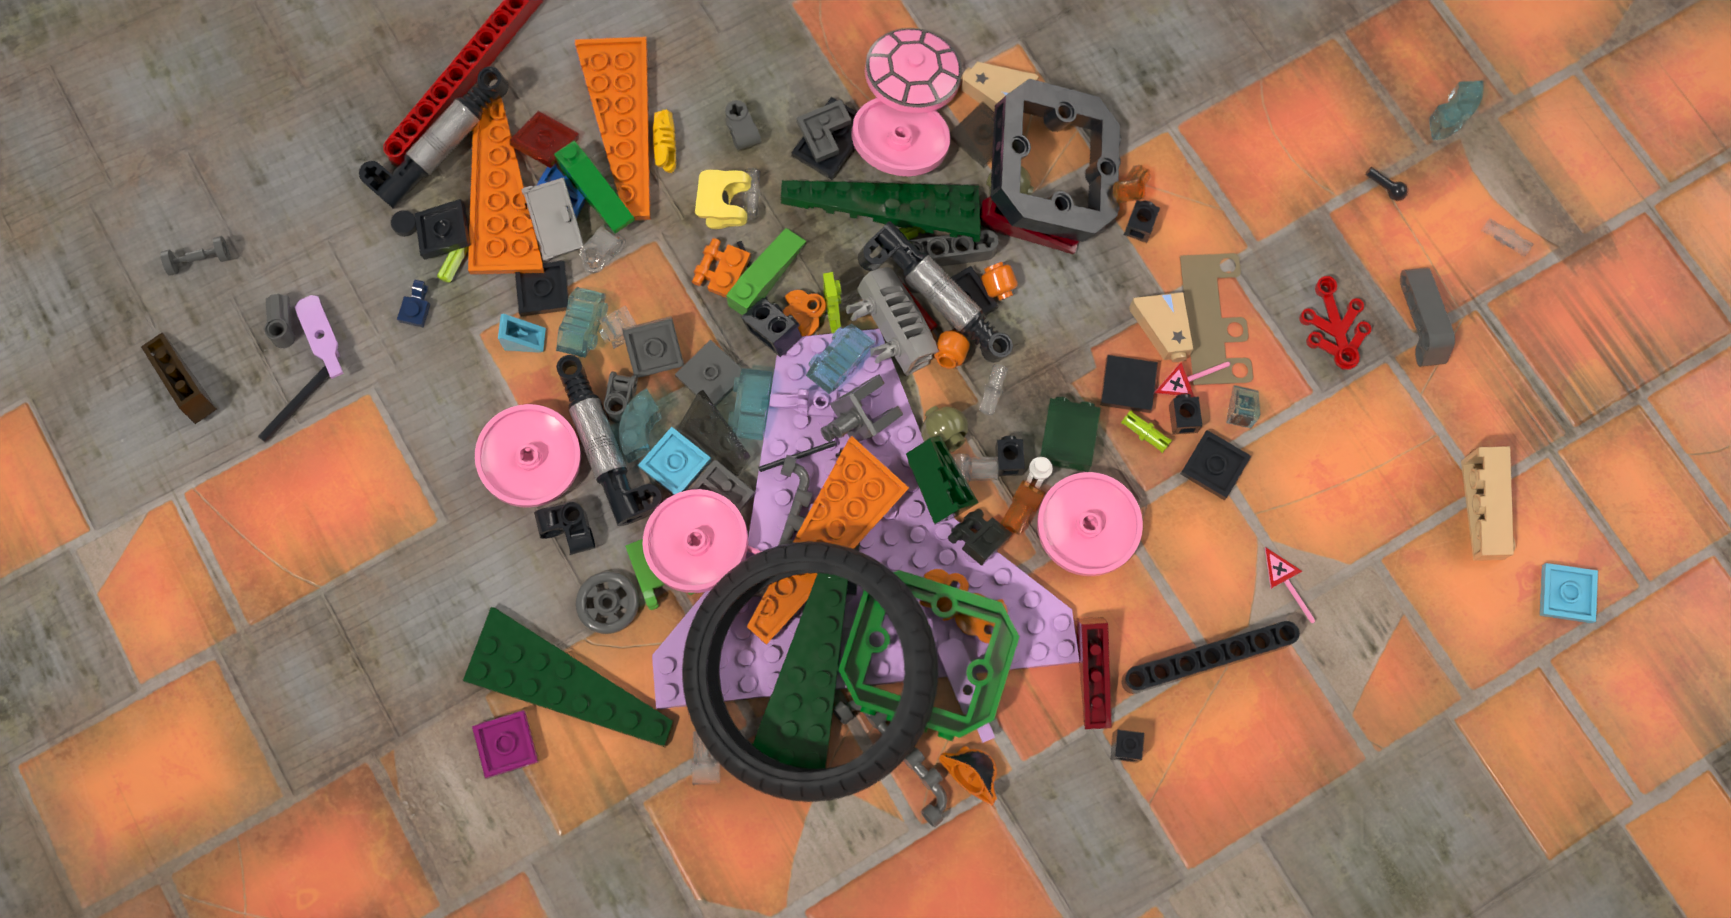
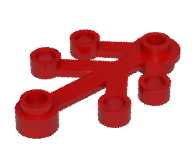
(1336, 327)

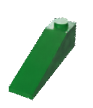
(593, 187)

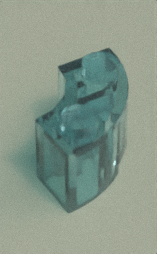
(1462, 104)
(581, 322)
(836, 361)
(751, 403)
(636, 425)

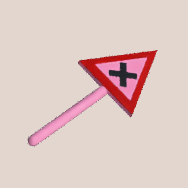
(1178, 382)
(1281, 571)

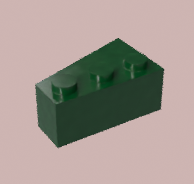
(940, 480)

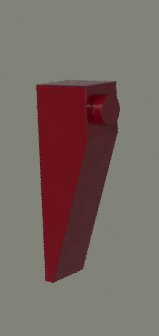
(993, 219)
(1094, 672)

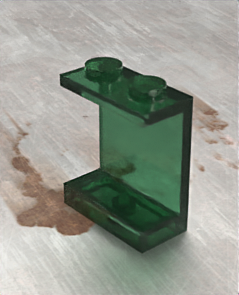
(1070, 434)

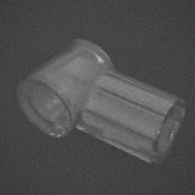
(977, 467)
(704, 767)

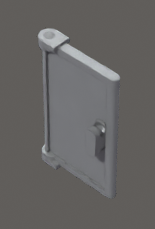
(550, 215)

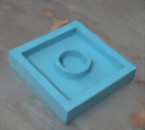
(674, 462)
(1568, 593)

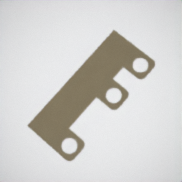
(1205, 320)

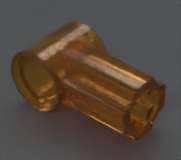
(1133, 185)
(1024, 503)

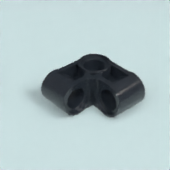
(554, 522)

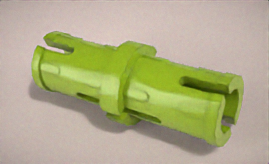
(1146, 431)

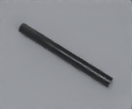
(294, 404)

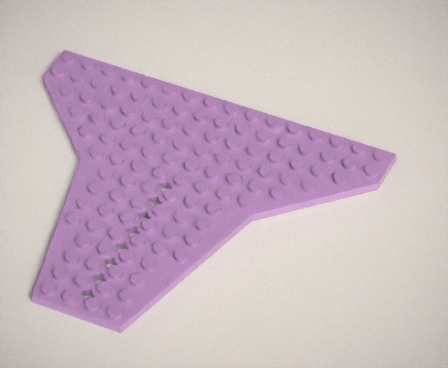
(900, 541)

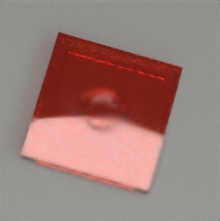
(543, 138)

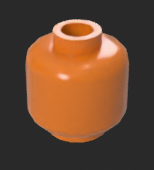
(999, 280)
(952, 349)

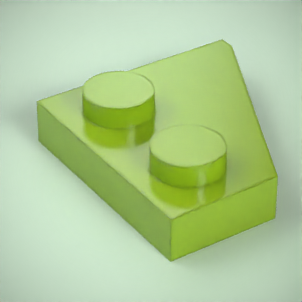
(832, 296)

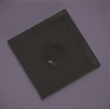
(976, 134)

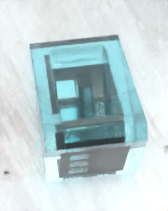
(1243, 407)

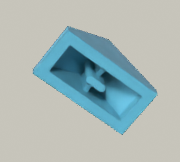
(520, 335)

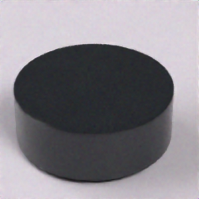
(403, 223)

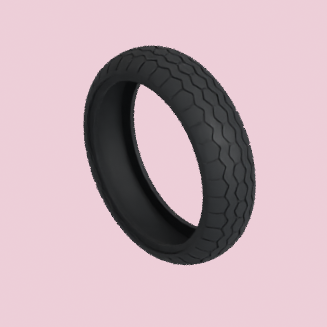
(703, 684)

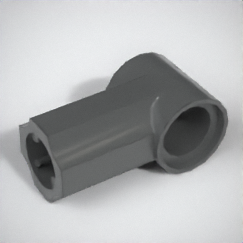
(279, 319)

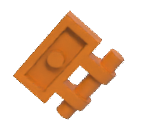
(730, 267)

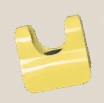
(715, 195)

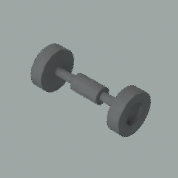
(170, 262)

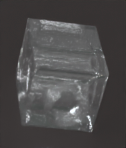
(613, 324)

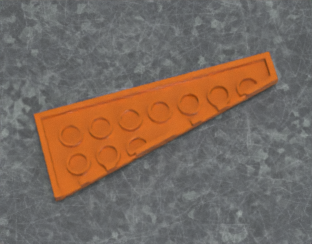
(619, 95)
(499, 216)
(844, 512)

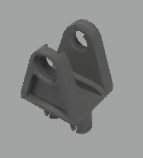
(852, 418)

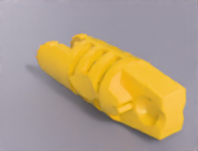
(664, 141)

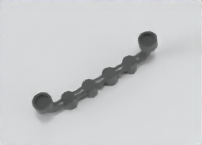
(801, 498)
(929, 778)

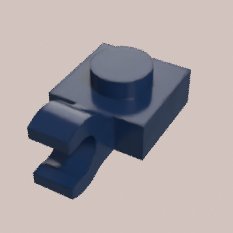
(414, 308)

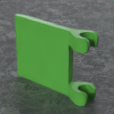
(645, 576)

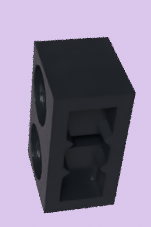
(771, 326)

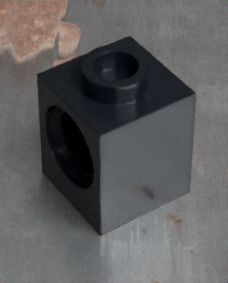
(1142, 230)
(1184, 425)
(1010, 467)
(1127, 746)

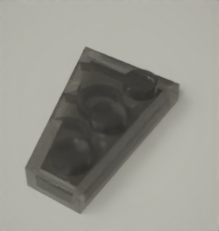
(711, 434)

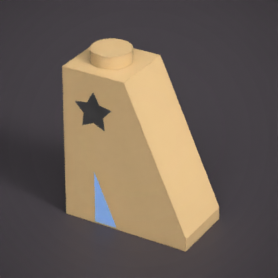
(992, 83)
(1165, 324)

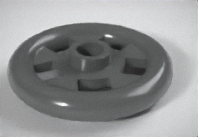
(613, 623)

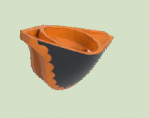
(973, 771)

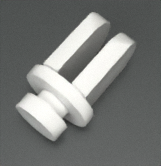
(1040, 469)

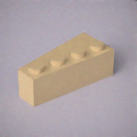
(1489, 502)

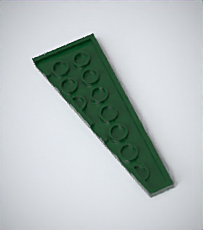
(926, 206)
(537, 672)
(802, 702)

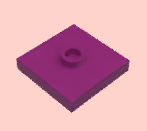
(505, 744)

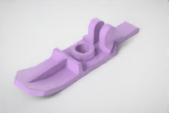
(314, 324)
(805, 402)
(955, 662)

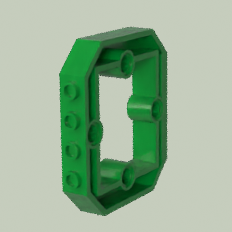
(997, 659)

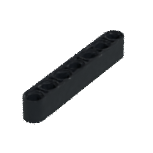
(1220, 649)

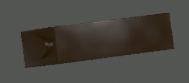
(178, 379)

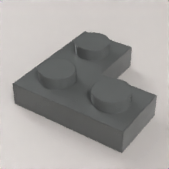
(817, 129)

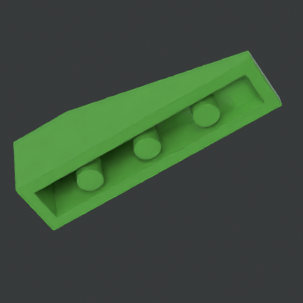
(764, 272)

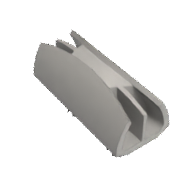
(897, 318)

